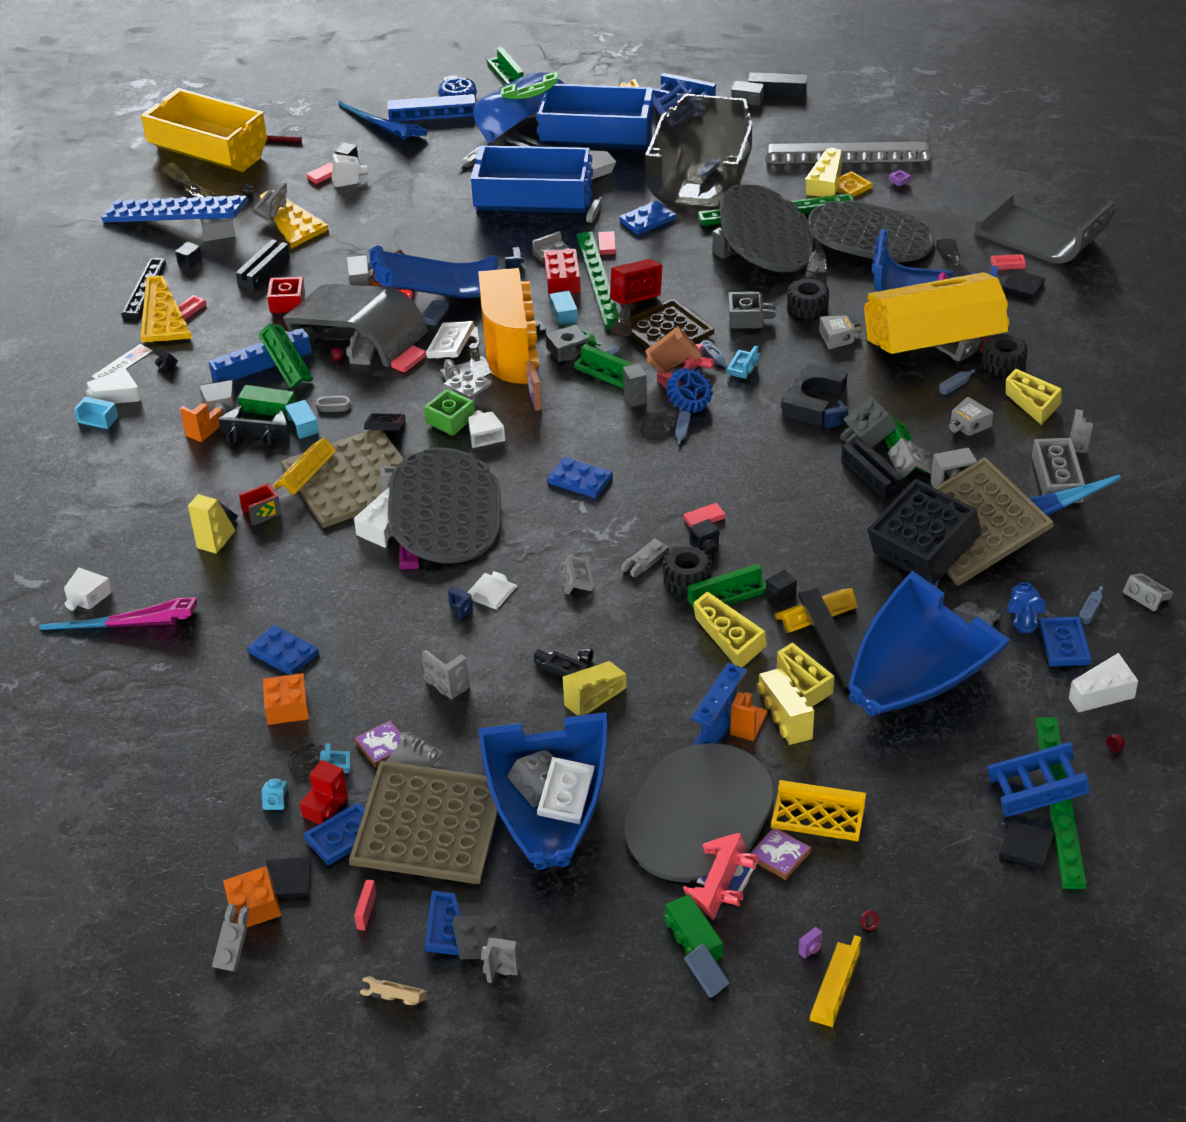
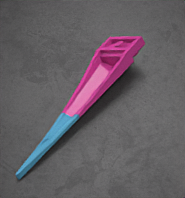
(159, 614)

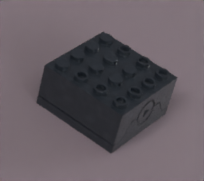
(924, 531)

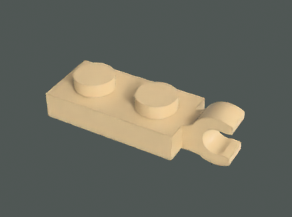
(392, 990)

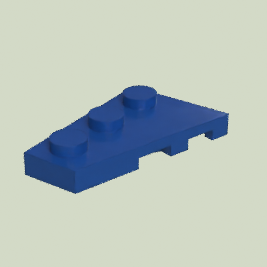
(440, 932)

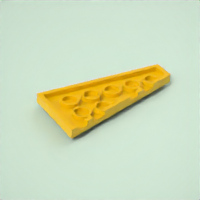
(297, 223)
(161, 313)

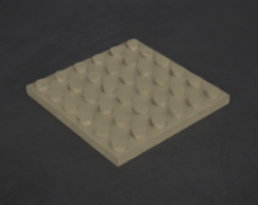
(348, 477)
(1004, 514)
(426, 823)

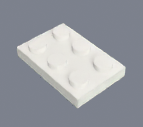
(450, 339)
(565, 790)

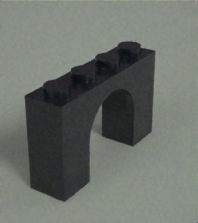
(812, 378)

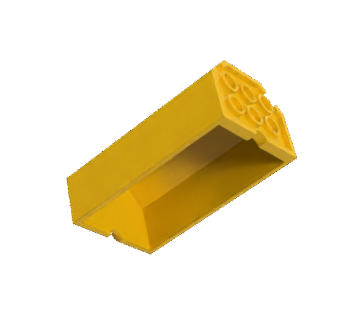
(206, 129)
(936, 313)

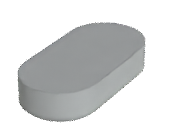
(333, 403)

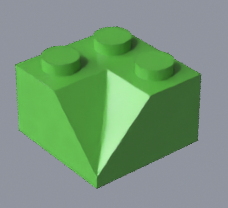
(449, 411)

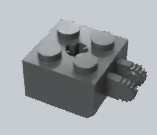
(748, 310)
(869, 423)

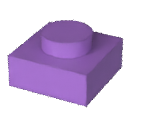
(899, 177)
(810, 943)

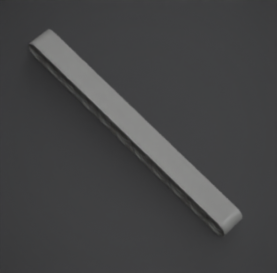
(855, 150)

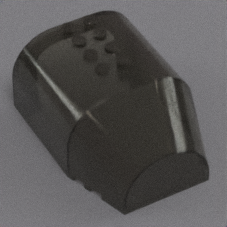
(688, 139)

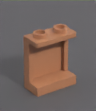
(671, 351)

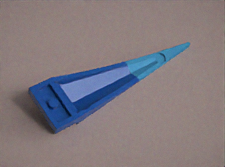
(399, 129)
(1055, 501)

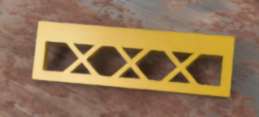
(305, 466)
(836, 602)
(836, 982)

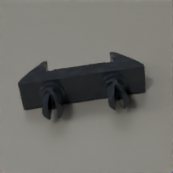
(234, 425)

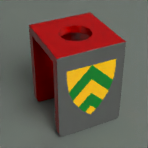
(260, 503)

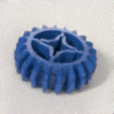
(457, 86)
(686, 395)

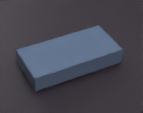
(435, 312)
(706, 970)

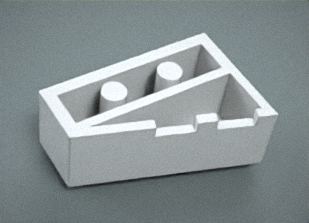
(373, 521)
(1103, 685)

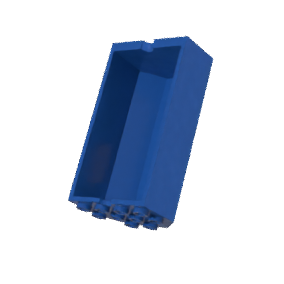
(596, 116)
(532, 179)

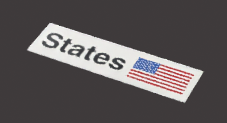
(124, 361)

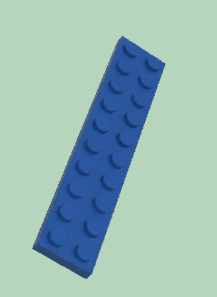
(175, 209)

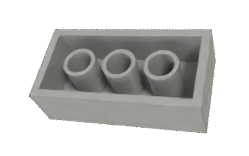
(1056, 465)

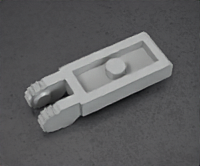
(645, 558)
(231, 939)

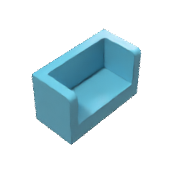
(563, 308)
(96, 412)
(303, 418)

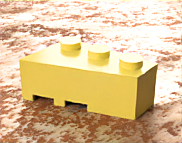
(1033, 395)
(209, 523)
(806, 674)
(592, 687)

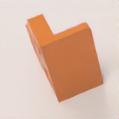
(199, 422)
(745, 718)

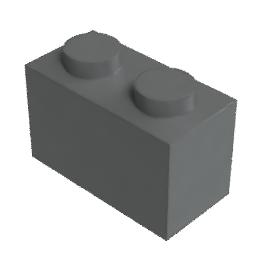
(750, 91)
(635, 384)

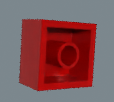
(285, 294)

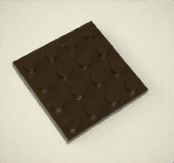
(660, 320)

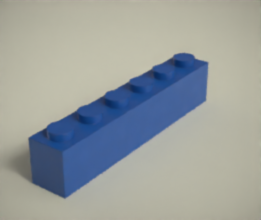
(431, 108)
(253, 358)

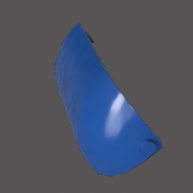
(498, 114)
(429, 275)

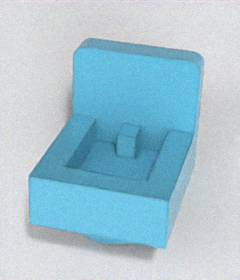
(337, 758)
(273, 794)

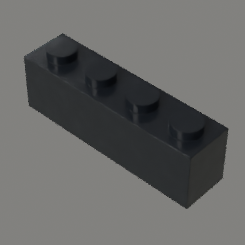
(780, 83)

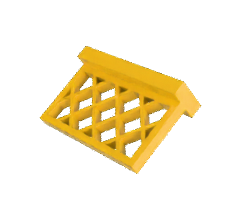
(820, 798)

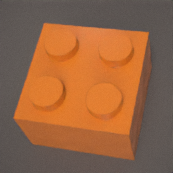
(285, 699)
(256, 892)

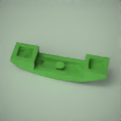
(532, 90)

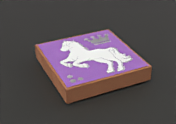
(534, 386)
(379, 742)
(781, 853)

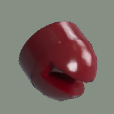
(336, 354)
(1114, 739)
(864, 920)

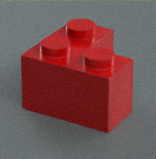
(326, 794)

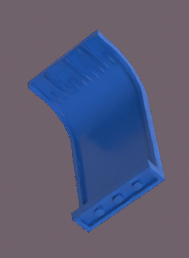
(893, 275)

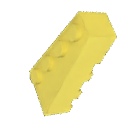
(825, 174)
(730, 630)
(787, 707)

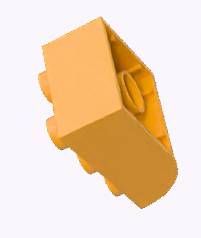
(508, 324)

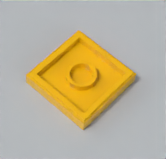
(853, 184)

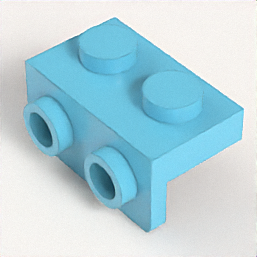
(743, 363)

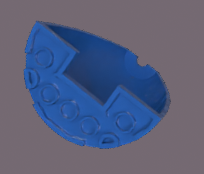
(918, 649)
(544, 839)

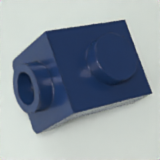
(515, 261)
(835, 416)
(460, 600)

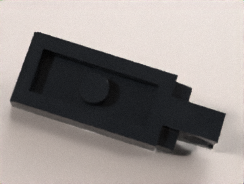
(558, 663)

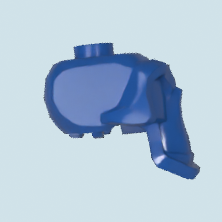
(1025, 604)

